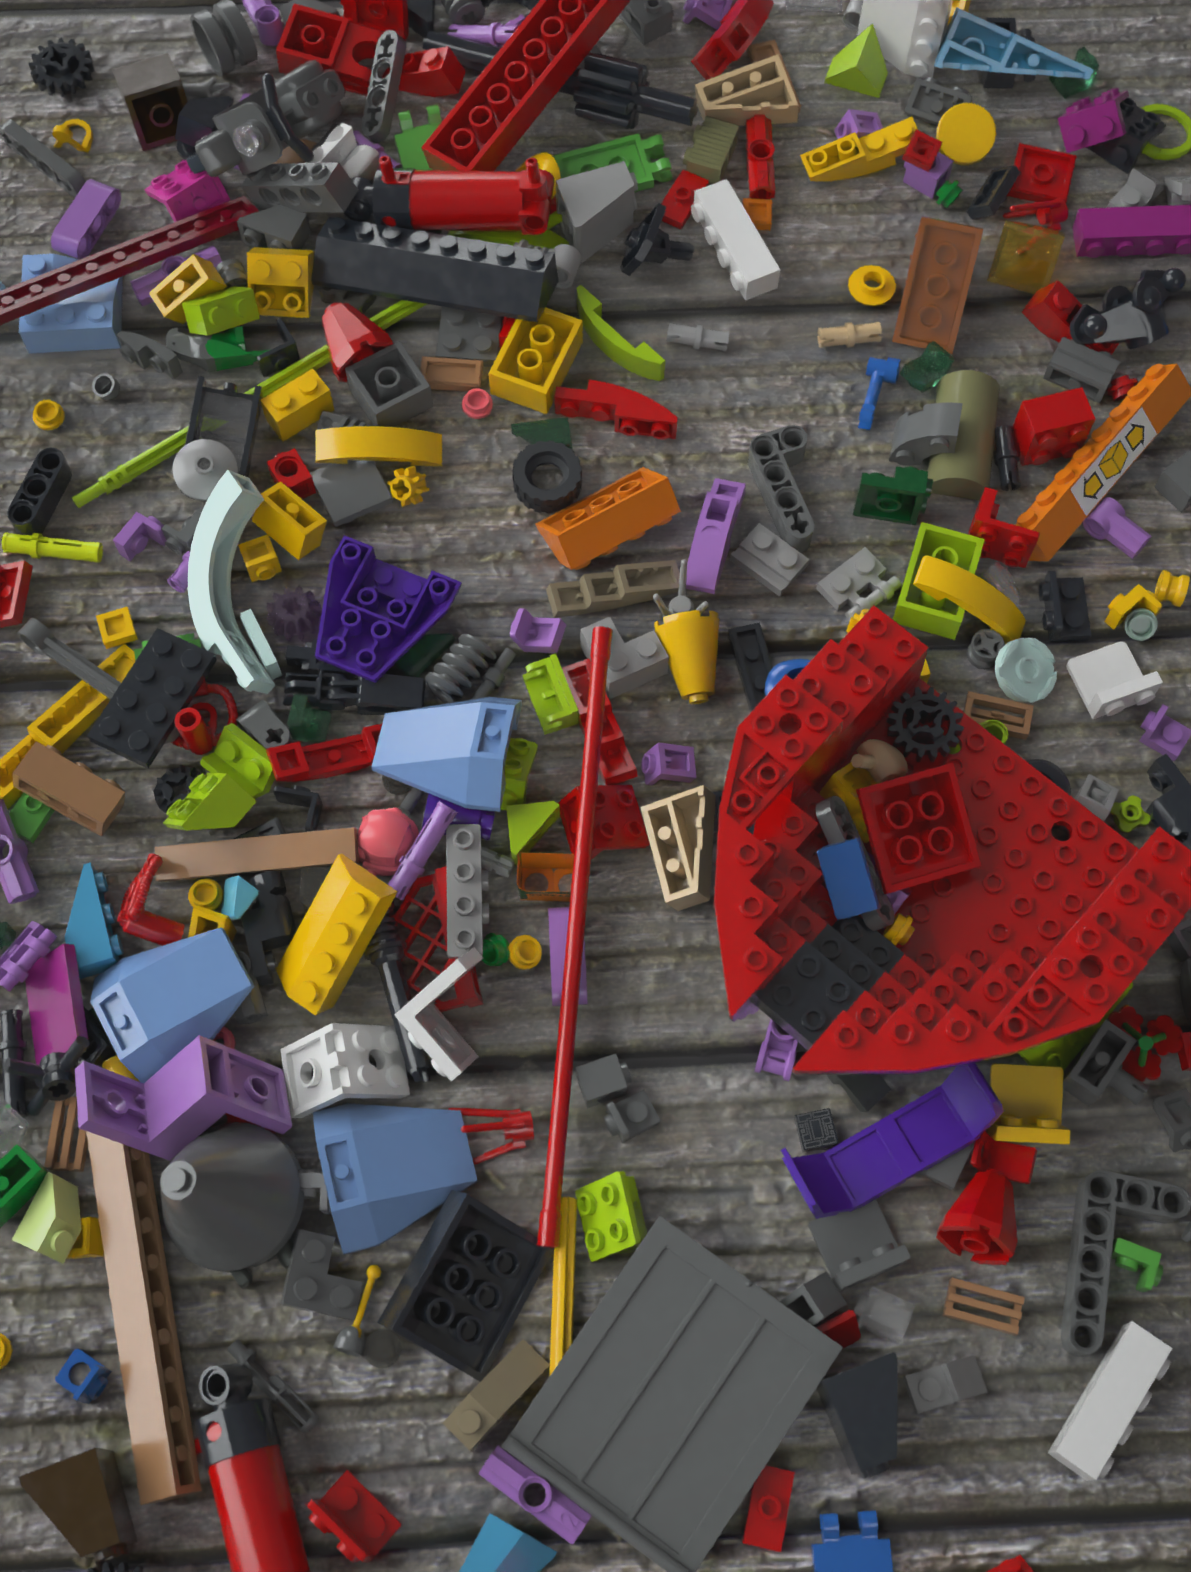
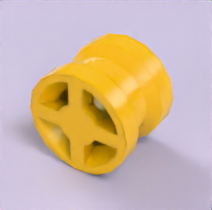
(1172, 588)

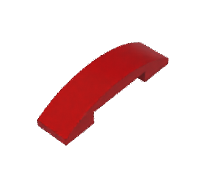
(324, 759)

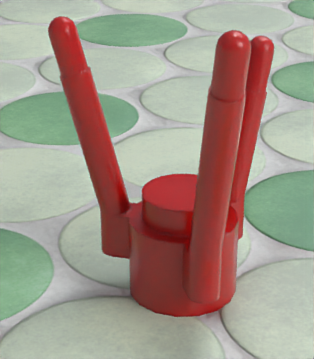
(1048, 212)
(514, 1123)

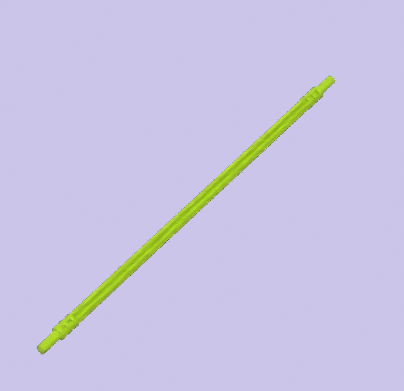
(174, 443)

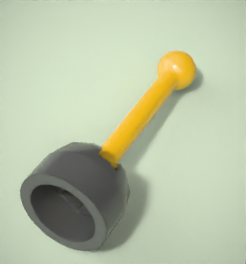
(351, 1338)

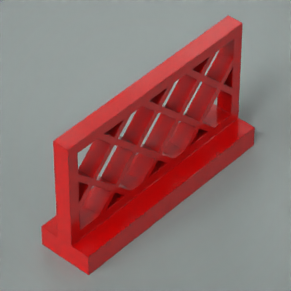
(468, 986)

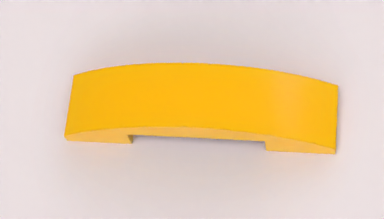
(378, 444)
(972, 594)

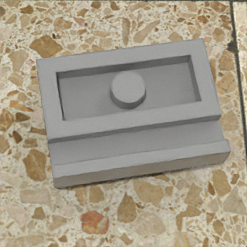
(769, 559)

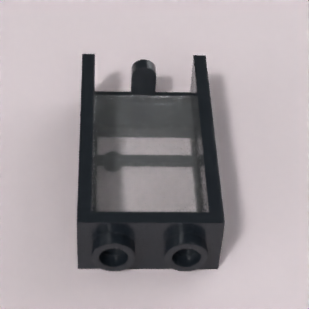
(227, 419)

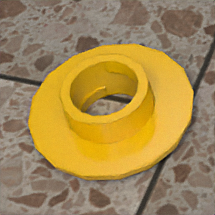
(868, 295)

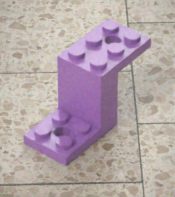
(181, 1098)

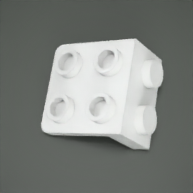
(1111, 680)

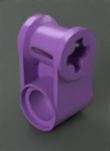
(777, 1053)

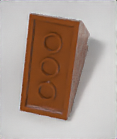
(937, 283)

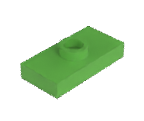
(29, 817)

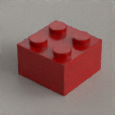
(1052, 426)

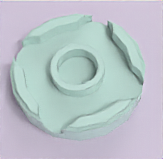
(1025, 670)

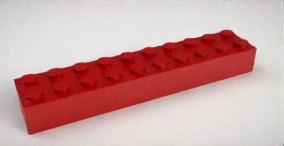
(519, 83)

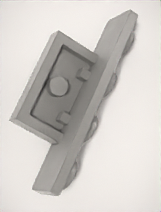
(464, 890)

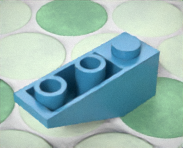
(91, 926)

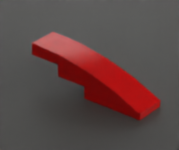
(615, 758)

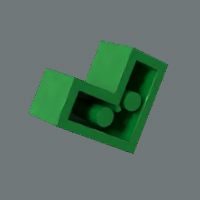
(19, 1181)

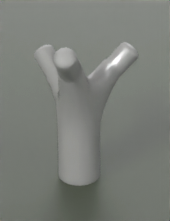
(205, 89)

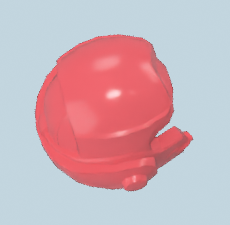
(384, 839)

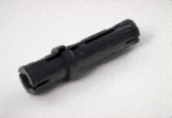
(13, 1047)

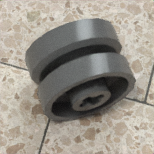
(224, 37)

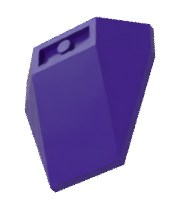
(376, 610)

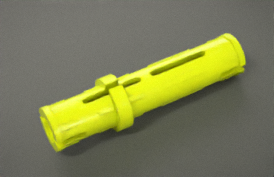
(38, 546)

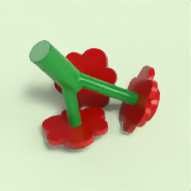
(1161, 1035)

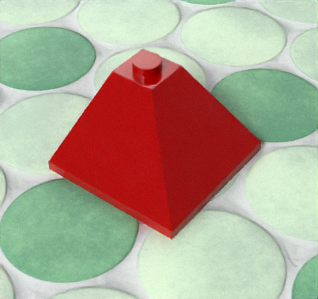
(918, 828)

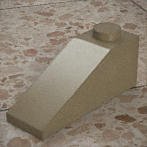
(496, 1395)

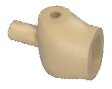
(880, 760)

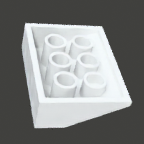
(908, 31)

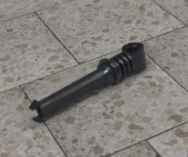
(386, 953)

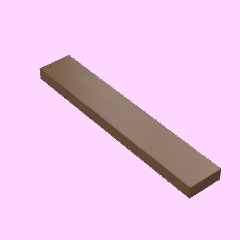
(256, 854)

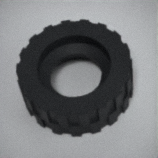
(541, 454)

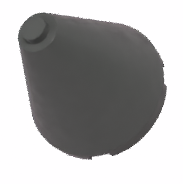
(232, 1197)

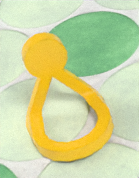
(64, 135)

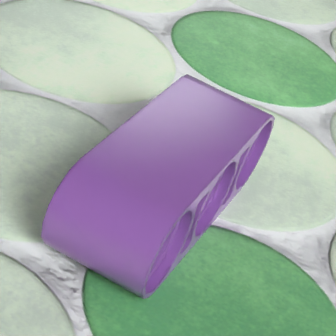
(86, 219)
(557, 936)

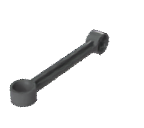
(43, 641)

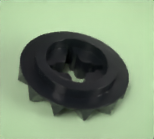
(165, 794)

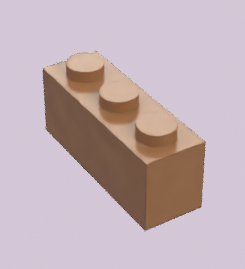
(69, 788)

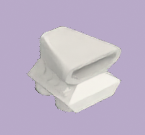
(342, 148)

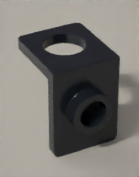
(280, 356)
(303, 797)

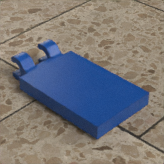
(851, 1552)

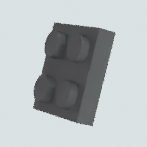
(468, 335)

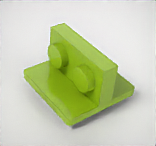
(611, 1216)

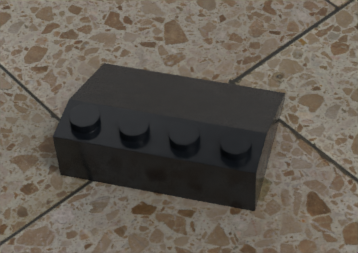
(466, 1285)

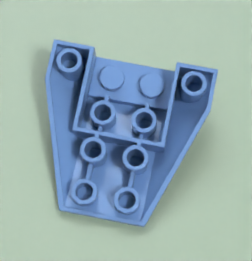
(451, 749)
(169, 997)
(389, 1167)

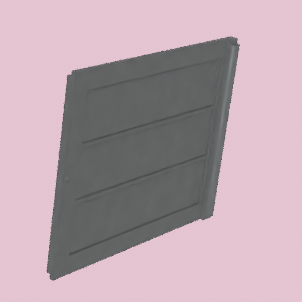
(672, 1399)

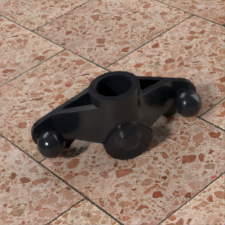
(1128, 316)

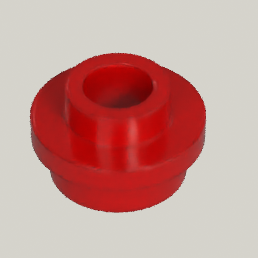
(1121, 386)

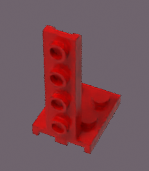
(378, 14)

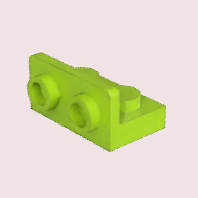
(242, 760)

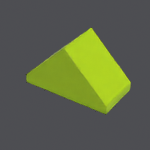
(529, 824)

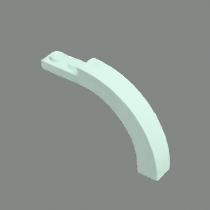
(210, 578)

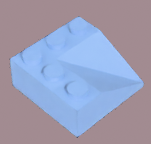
(76, 323)

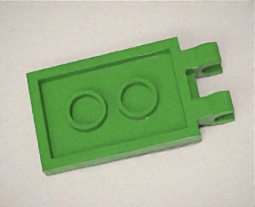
(413, 138)
(629, 149)

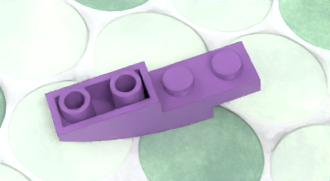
(713, 535)

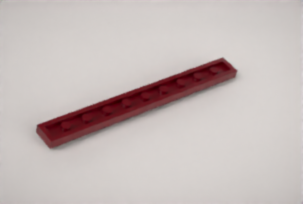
(122, 259)

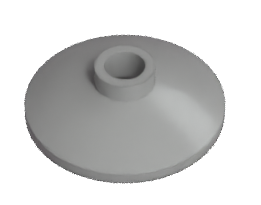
(198, 482)

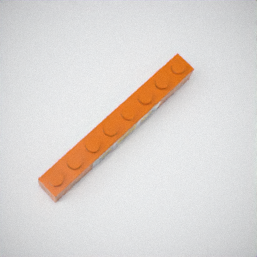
(1105, 458)

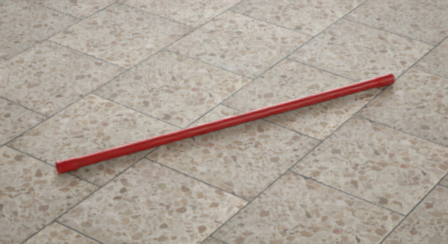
(550, 1214)

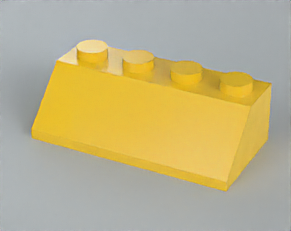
(333, 935)

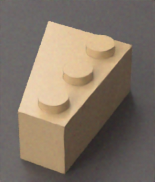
(749, 91)
(682, 845)

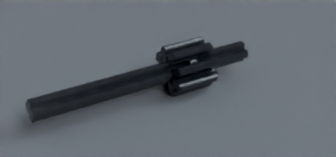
(605, 90)

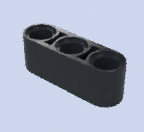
(39, 480)

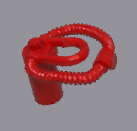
(193, 729)
(141, 922)

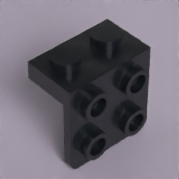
(1140, 130)

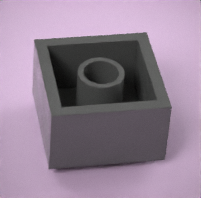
(389, 386)

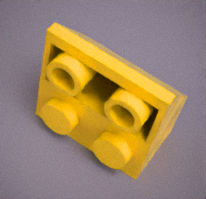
(281, 281)

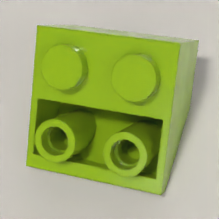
(211, 804)

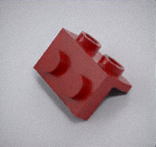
(14, 589)

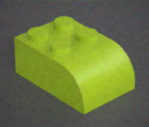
(918, 608)

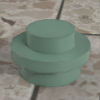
(1140, 624)

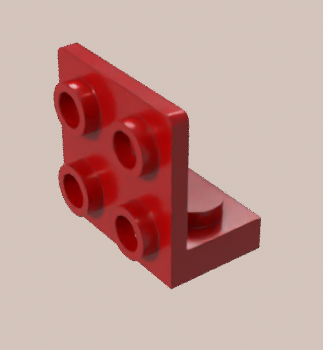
(1002, 540)
(616, 822)
(354, 1518)

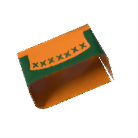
(543, 864)

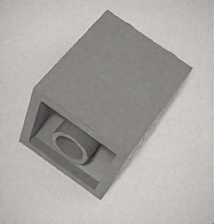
(596, 206)

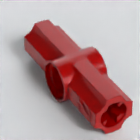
(760, 157)

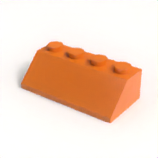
(609, 518)

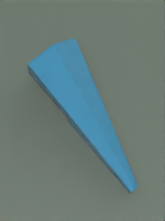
(983, 46)
(506, 1549)

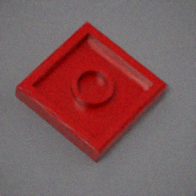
(1043, 174)

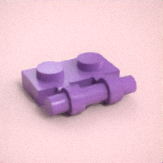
(24, 953)

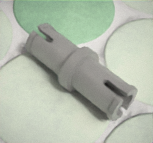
(697, 336)

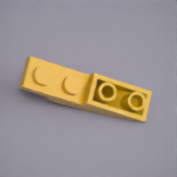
(859, 156)

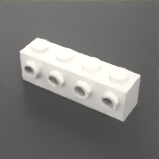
(735, 240)
(1110, 1402)

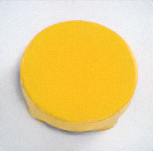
(966, 133)

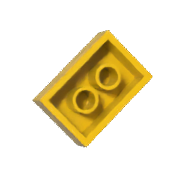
(536, 359)

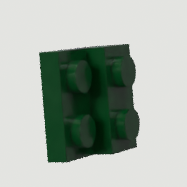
(895, 497)

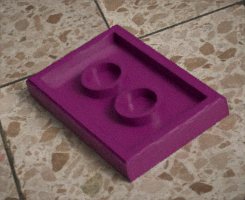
(55, 1002)

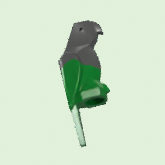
(213, 351)

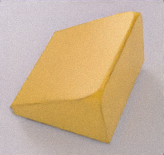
(89, 1240)

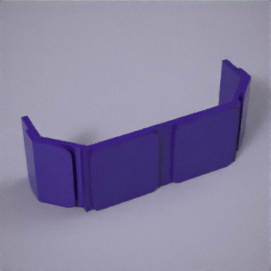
(897, 1145)

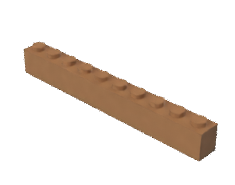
(144, 1322)

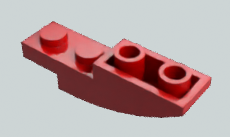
(733, 36)
(629, 409)

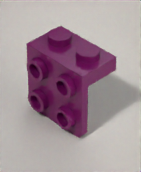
(1093, 121)

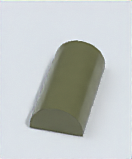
(970, 466)

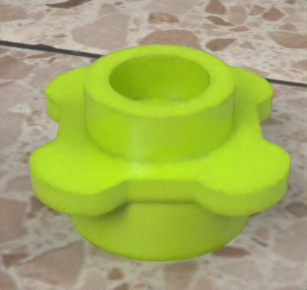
(1125, 822)

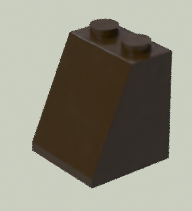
(152, 98)
(85, 1503)

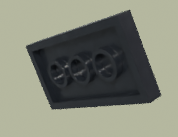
(150, 697)

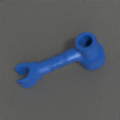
(880, 372)

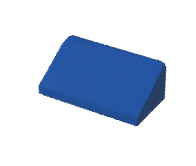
(848, 878)

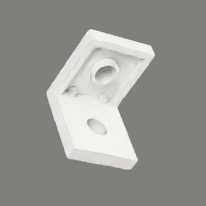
(429, 1027)
(343, 1067)

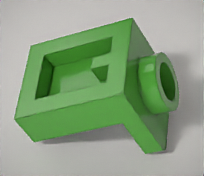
(1133, 1256)

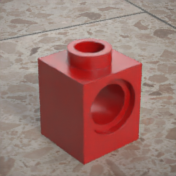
(290, 462)

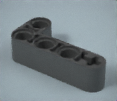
(786, 491)

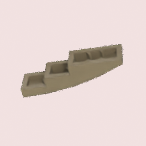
(615, 589)

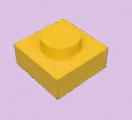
(116, 627)

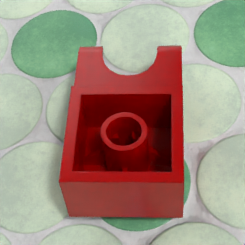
(332, 42)

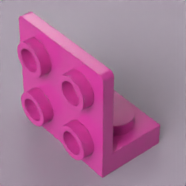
(187, 192)

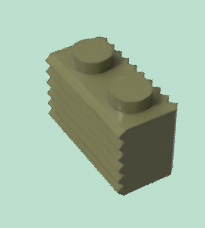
(711, 149)

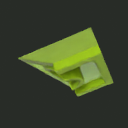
(859, 65)

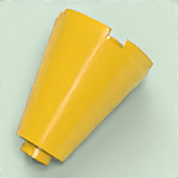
(692, 652)

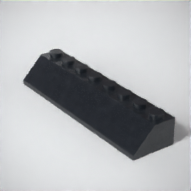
(434, 269)

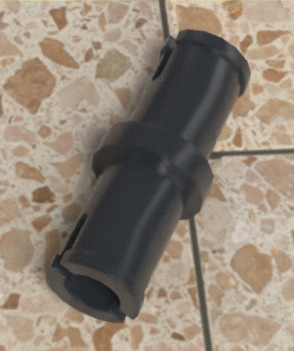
(1007, 458)

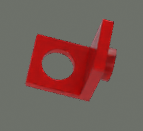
(1011, 1159)

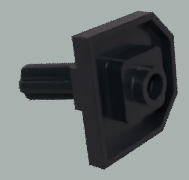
(652, 244)

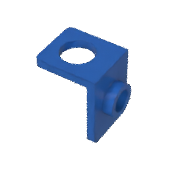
(94, 1382)

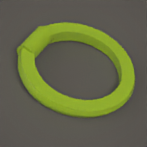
(1173, 153)

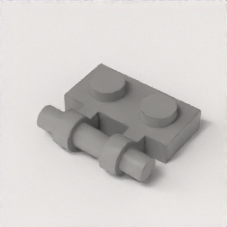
(854, 577)

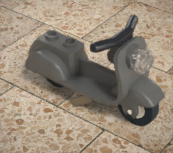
(271, 120)

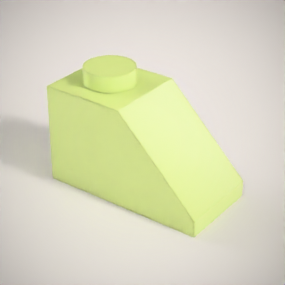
(51, 1219)

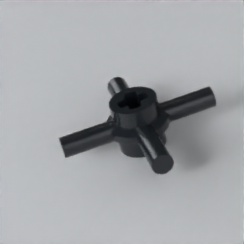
(52, 1076)

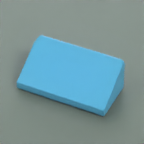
(237, 897)

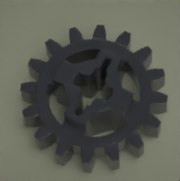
(61, 67)
(925, 709)

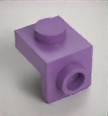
(537, 634)

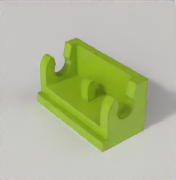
(550, 695)

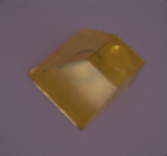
(1025, 256)

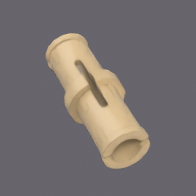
(849, 334)

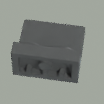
(857, 1245)

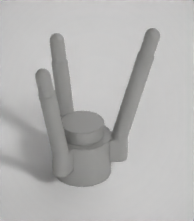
(681, 602)

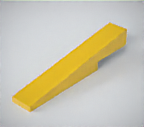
(64, 720)

